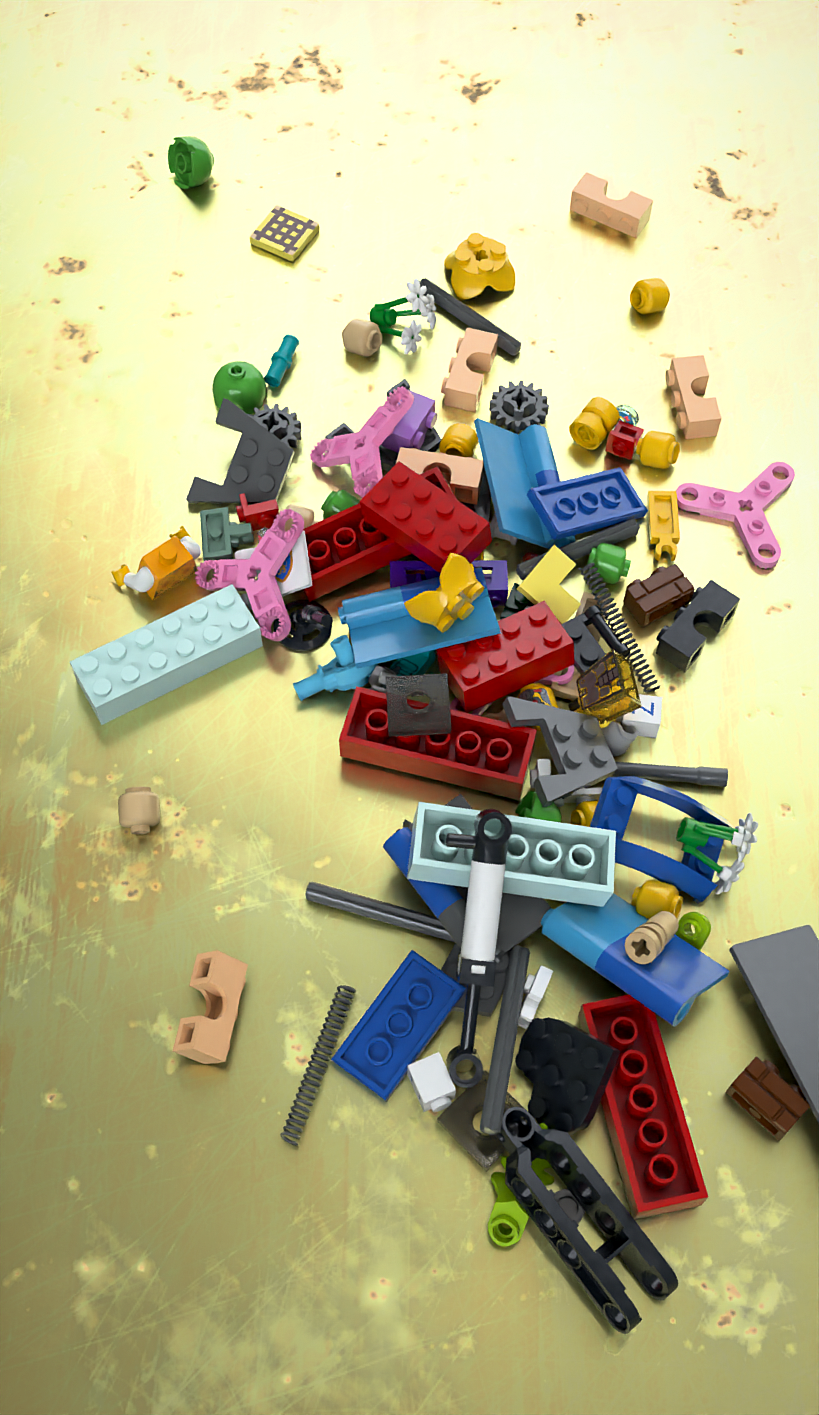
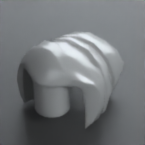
(377, 678)
(619, 739)

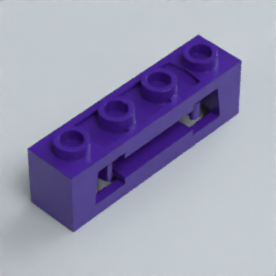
(496, 582)

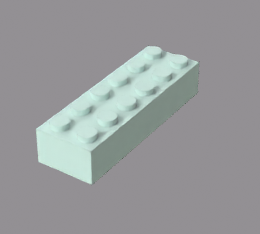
(167, 654)
(541, 858)

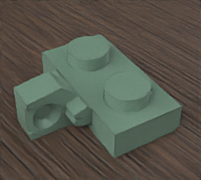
(221, 535)

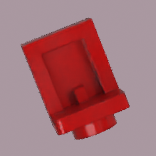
(624, 439)
(259, 514)

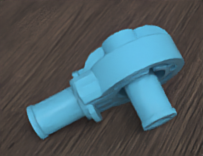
(337, 674)

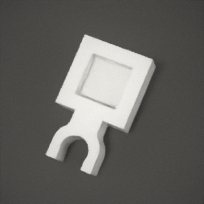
(534, 990)

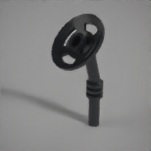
(305, 621)

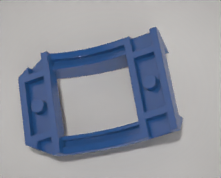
(614, 812)

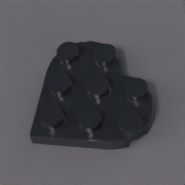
(566, 1071)

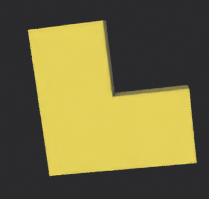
(544, 582)

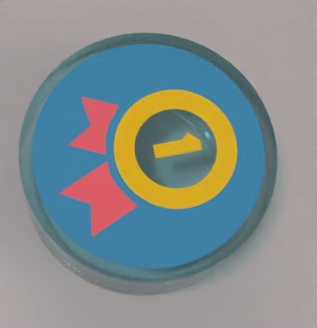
(627, 414)

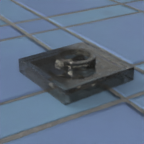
(409, 721)
(459, 1124)

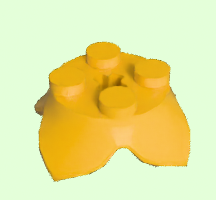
(477, 264)
(451, 599)

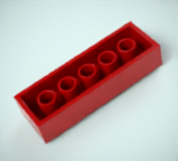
(350, 547)
(475, 755)
(645, 1111)

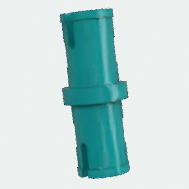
(281, 360)

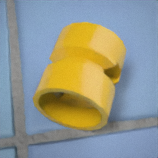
(594, 423)

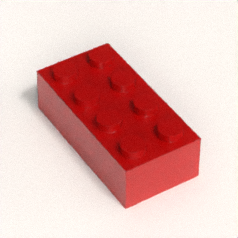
(424, 518)
(524, 652)

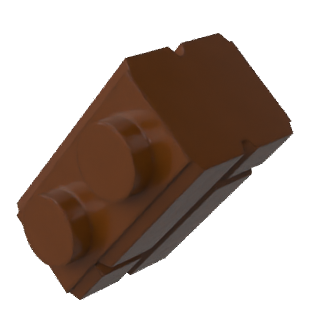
(658, 594)
(768, 1097)

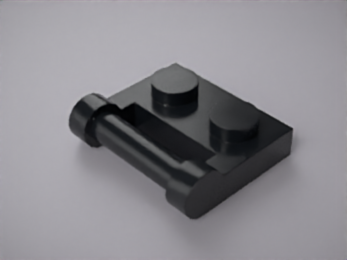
(586, 648)

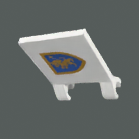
(293, 573)

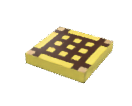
(284, 233)

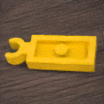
(663, 522)

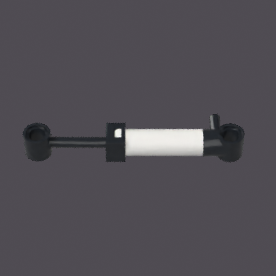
(477, 956)

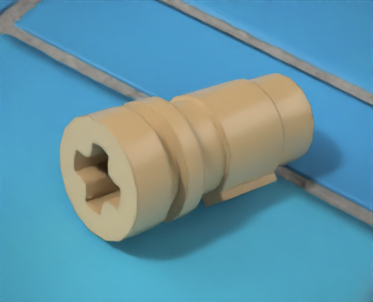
(651, 937)

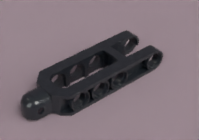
(623, 1234)

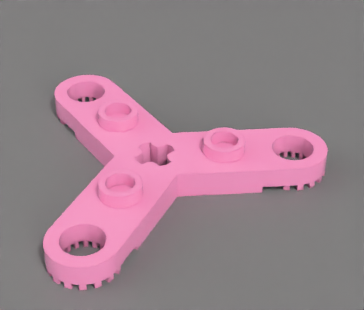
(362, 447)
(750, 523)
(268, 558)

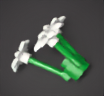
(386, 317)
(696, 833)

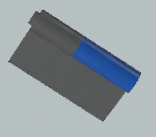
(518, 913)

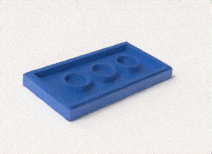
(586, 503)
(399, 1025)

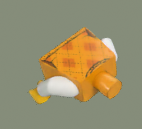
(163, 566)

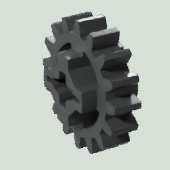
(506, 402)
(280, 423)

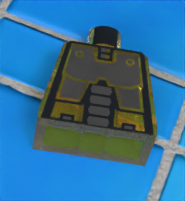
(607, 689)

